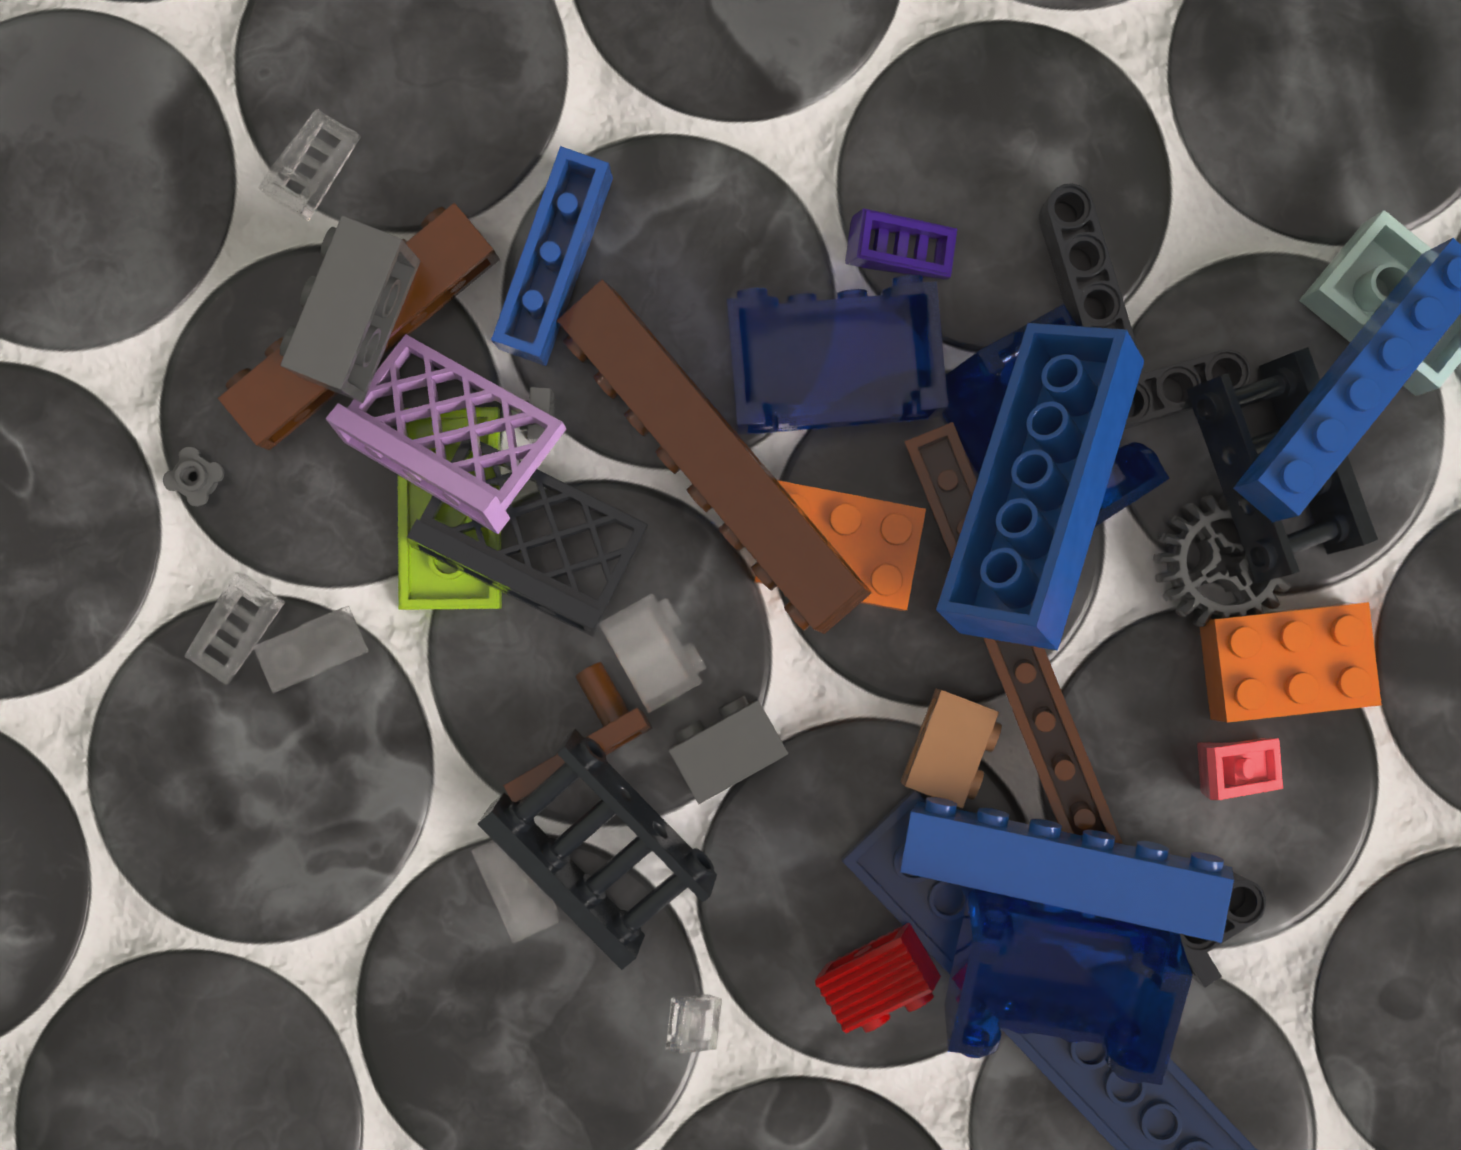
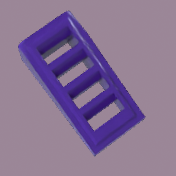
(877, 259)

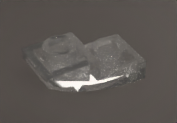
(310, 649)

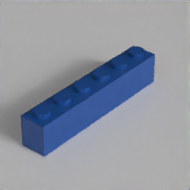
(1357, 386)
(1069, 869)

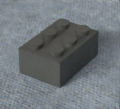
(349, 308)

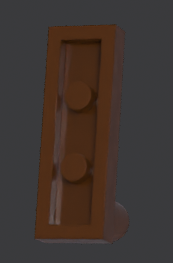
(618, 729)

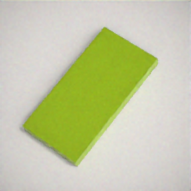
(422, 579)

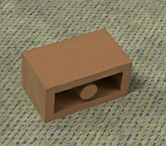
(951, 748)

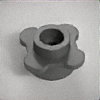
(208, 476)

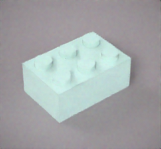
(1364, 277)

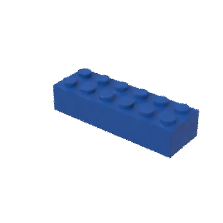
(1042, 485)

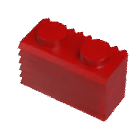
(878, 980)

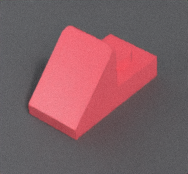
(1239, 768)

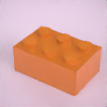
(871, 535)
(1290, 662)

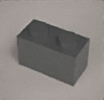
(726, 749)

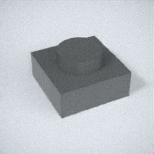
(544, 400)

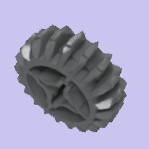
(1211, 547)

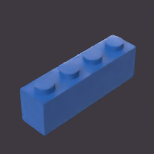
(553, 256)

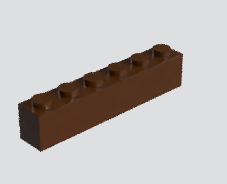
(274, 401)

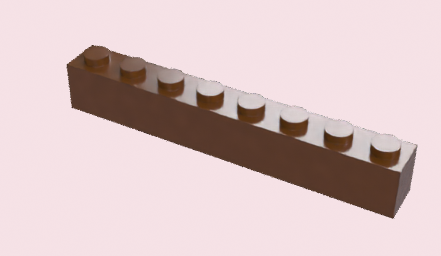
(713, 458)

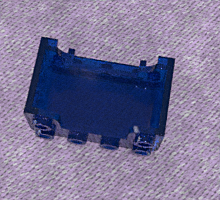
(837, 358)
(1068, 979)

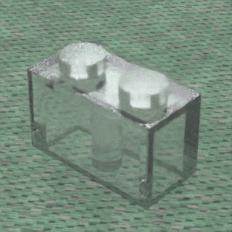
(652, 651)

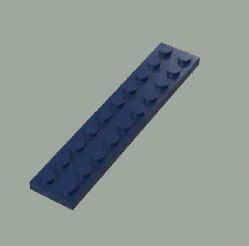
(1123, 1112)

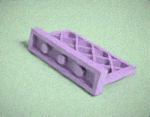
(431, 470)

